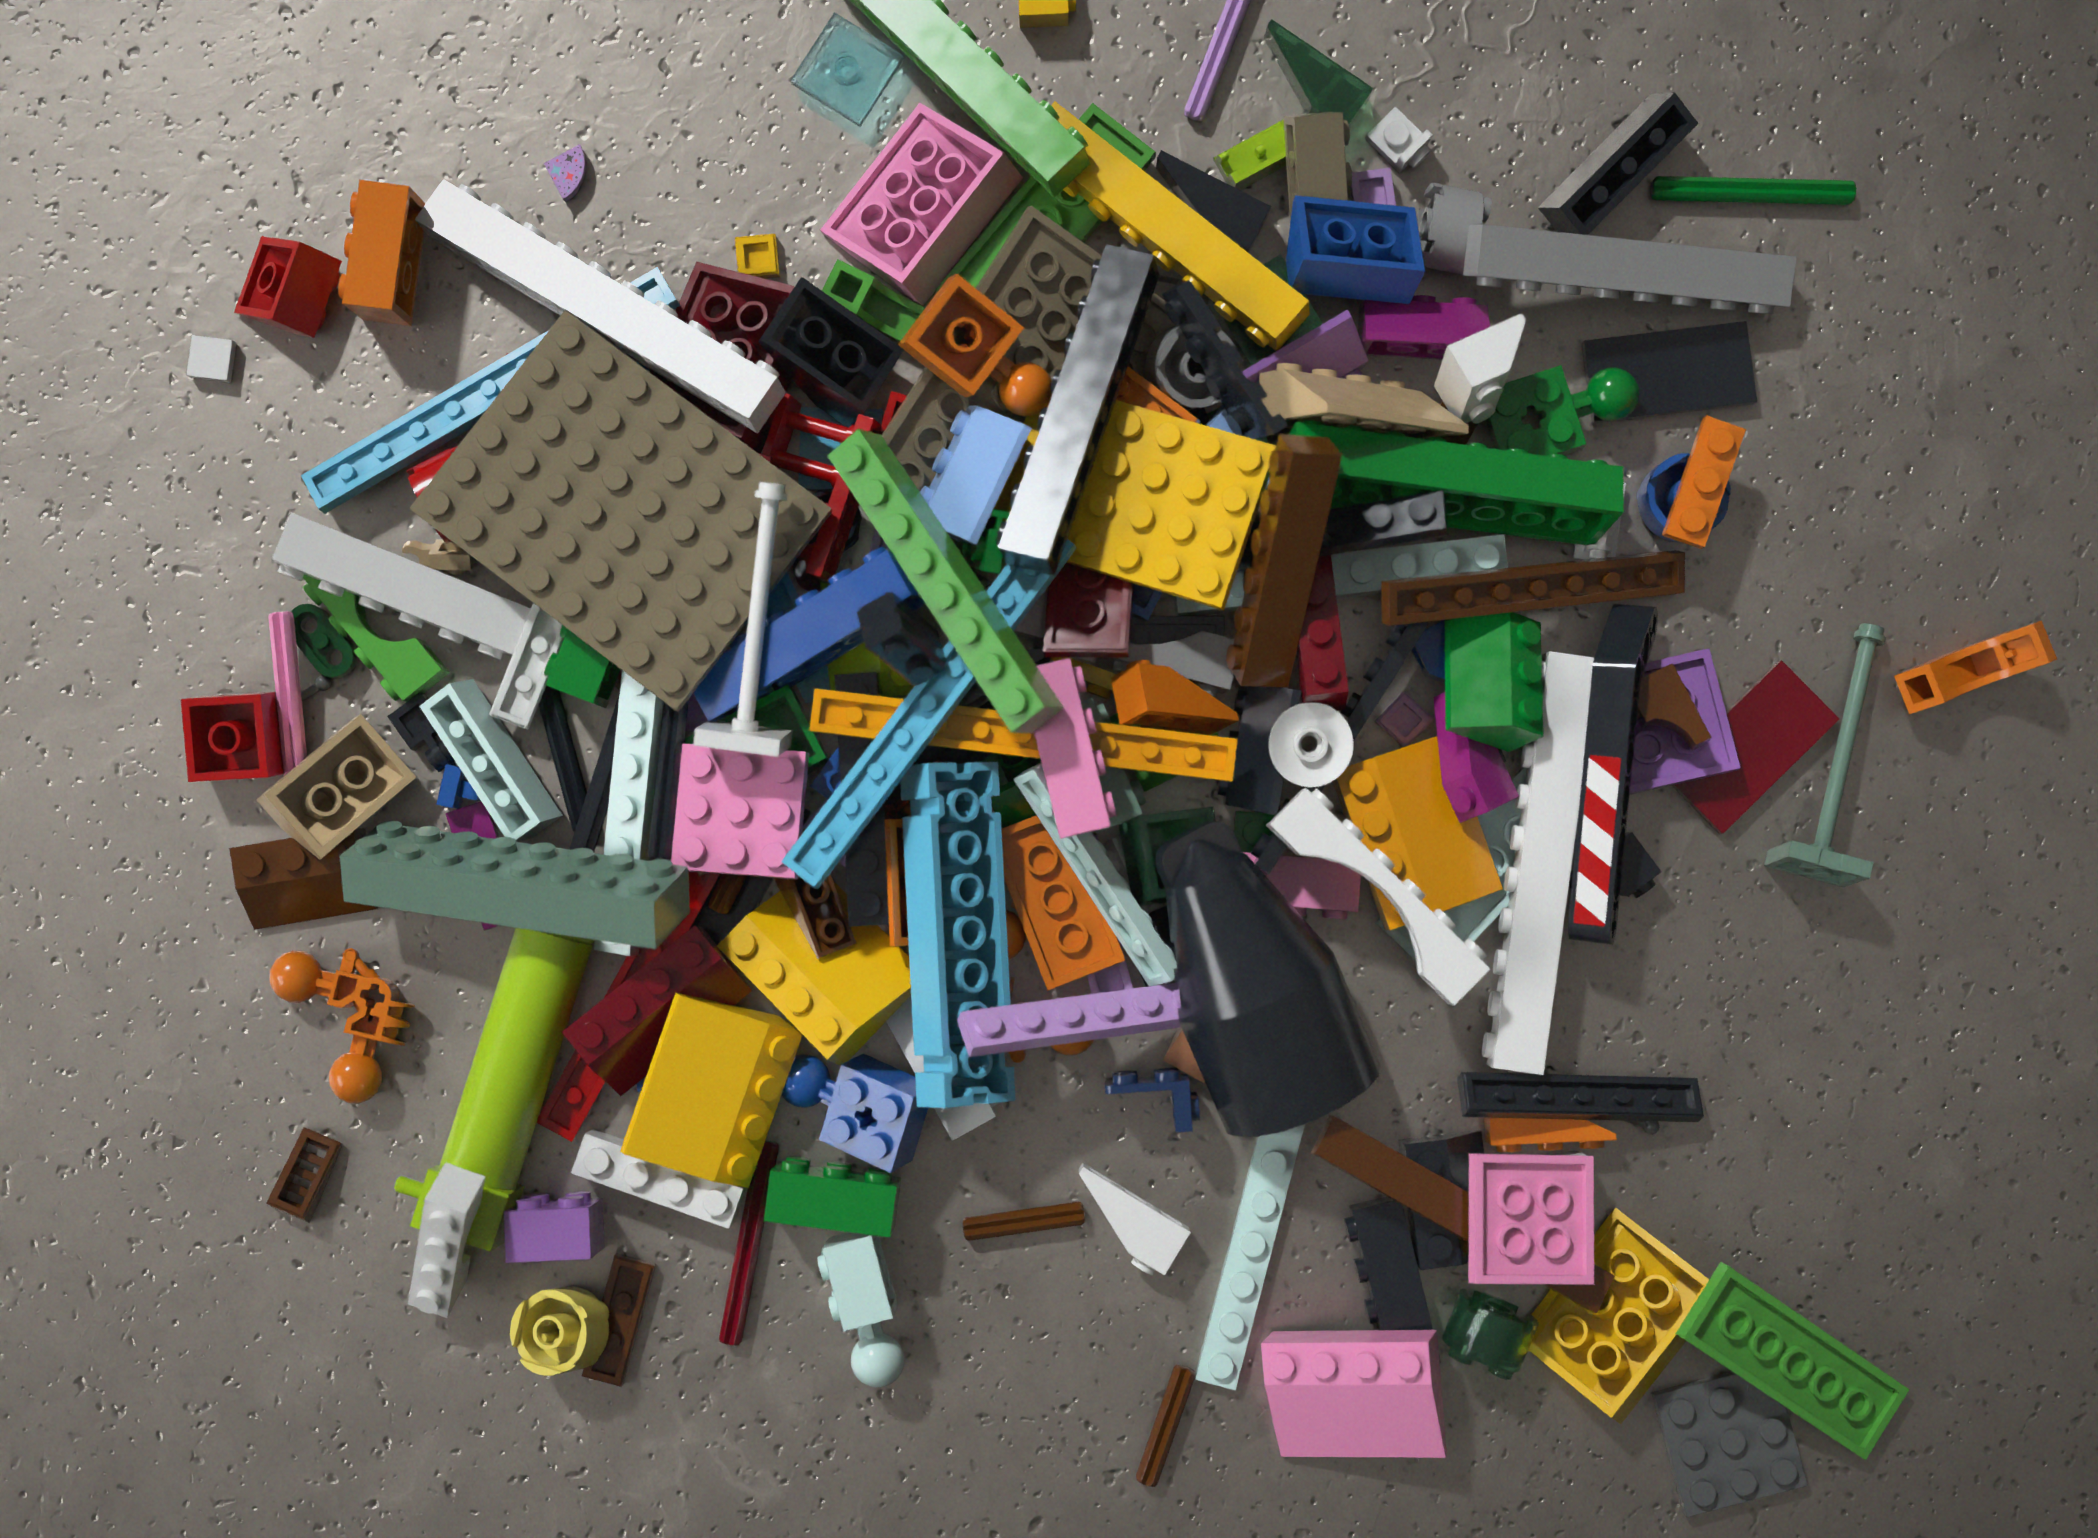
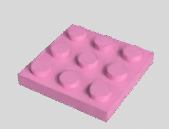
(738, 811)
(1531, 1219)

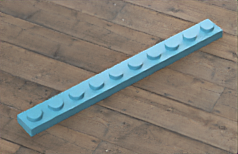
(433, 421)
(905, 738)

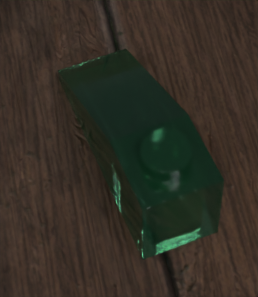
(1315, 78)

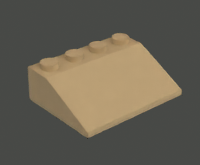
(1355, 403)

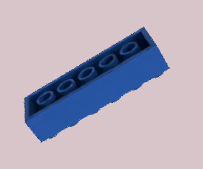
(809, 635)

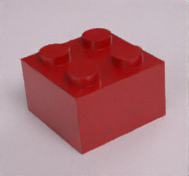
(231, 736)

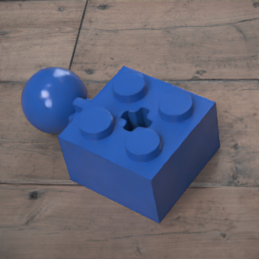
(868, 1111)

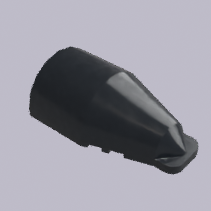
(1258, 991)

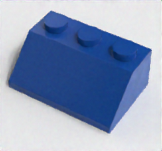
(1354, 250)

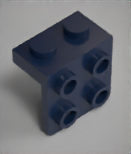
(1184, 1103)

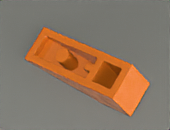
(1166, 700)

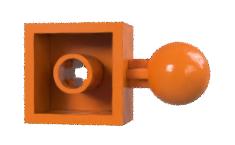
(989, 333)

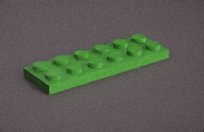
(1064, 209)
(1792, 1360)

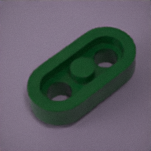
(322, 642)

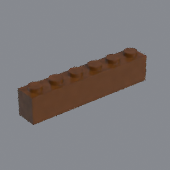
(1283, 560)

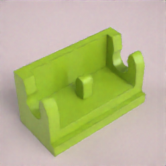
(1253, 157)

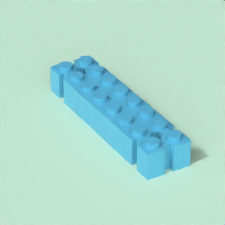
(955, 927)

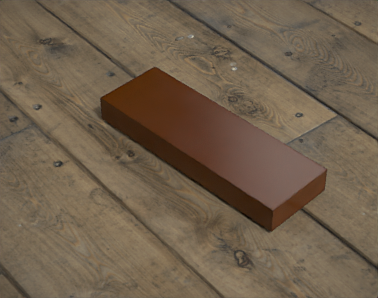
(625, 1298)

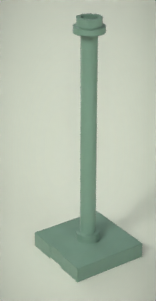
(1819, 860)

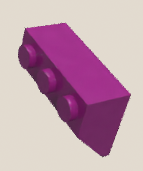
(1418, 328)

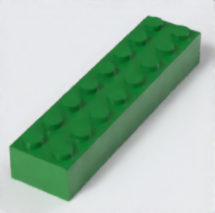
(1482, 485)

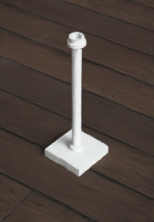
(743, 732)

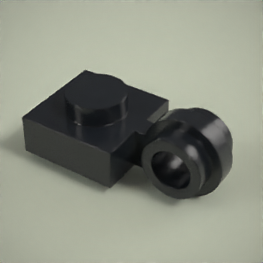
(417, 731)

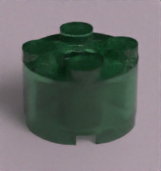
(1489, 1333)

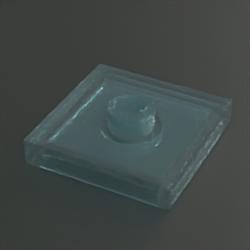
(847, 69)

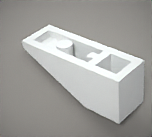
(1143, 1229)

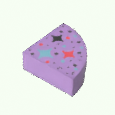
(568, 171)

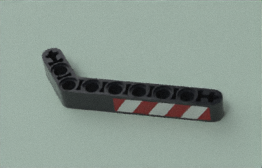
(1608, 771)

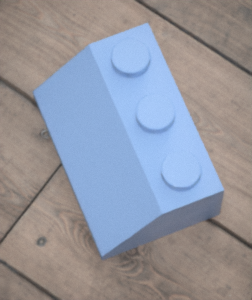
(973, 471)

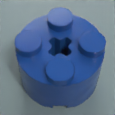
(1659, 490)

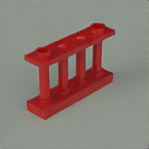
(826, 552)

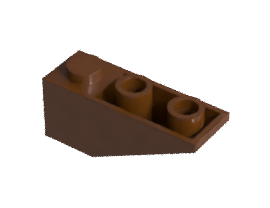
(818, 914)

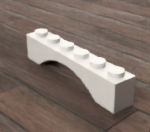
(1441, 957)

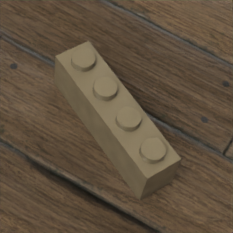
(1317, 156)

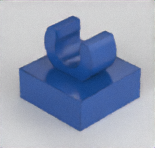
(455, 788)

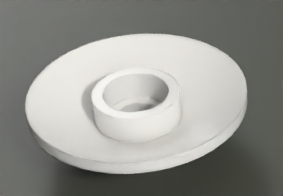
(1326, 759)

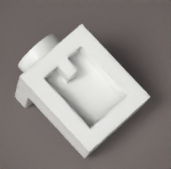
(1399, 141)

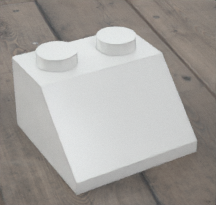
(1477, 370)

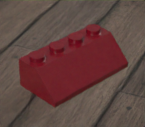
(625, 1027)

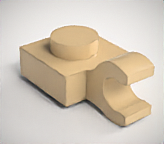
(441, 556)

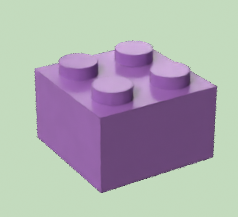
(554, 1228)

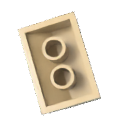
(336, 787)

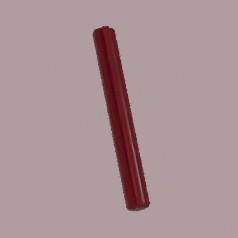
(747, 1248)

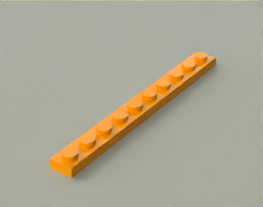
(986, 732)

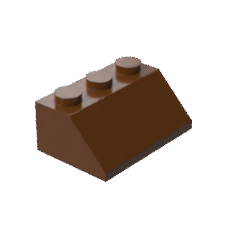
(289, 884)

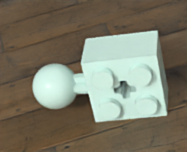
(862, 1300)

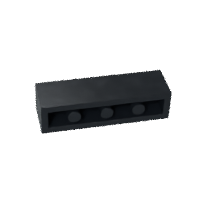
(1618, 164)
(1387, 1265)

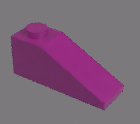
(1470, 771)

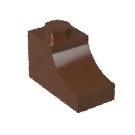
(1668, 704)

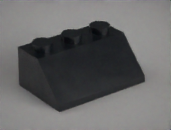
(1255, 779)
(1448, 1158)

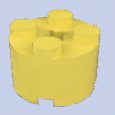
(560, 1330)

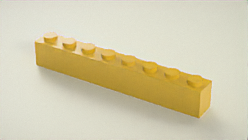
(1185, 241)

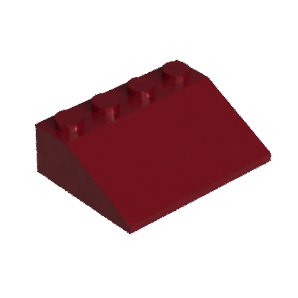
(734, 310)

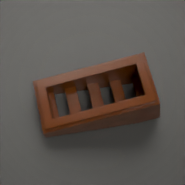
(312, 1195)

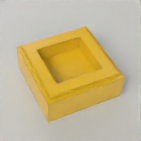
(758, 255)

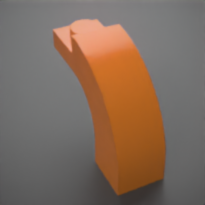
(1975, 666)

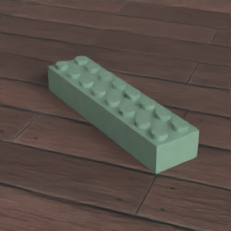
(516, 884)

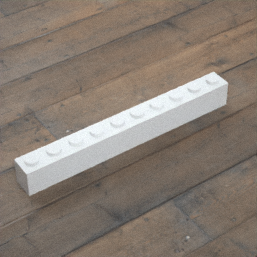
(611, 309)
(1540, 871)

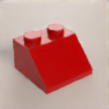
(288, 286)

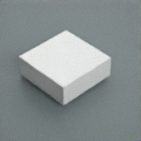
(211, 358)

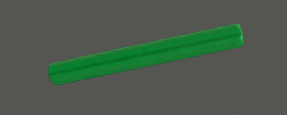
(1753, 190)

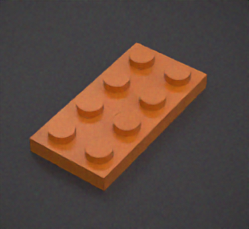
(1054, 907)

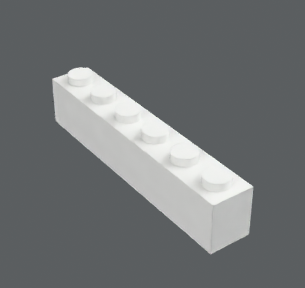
(401, 585)

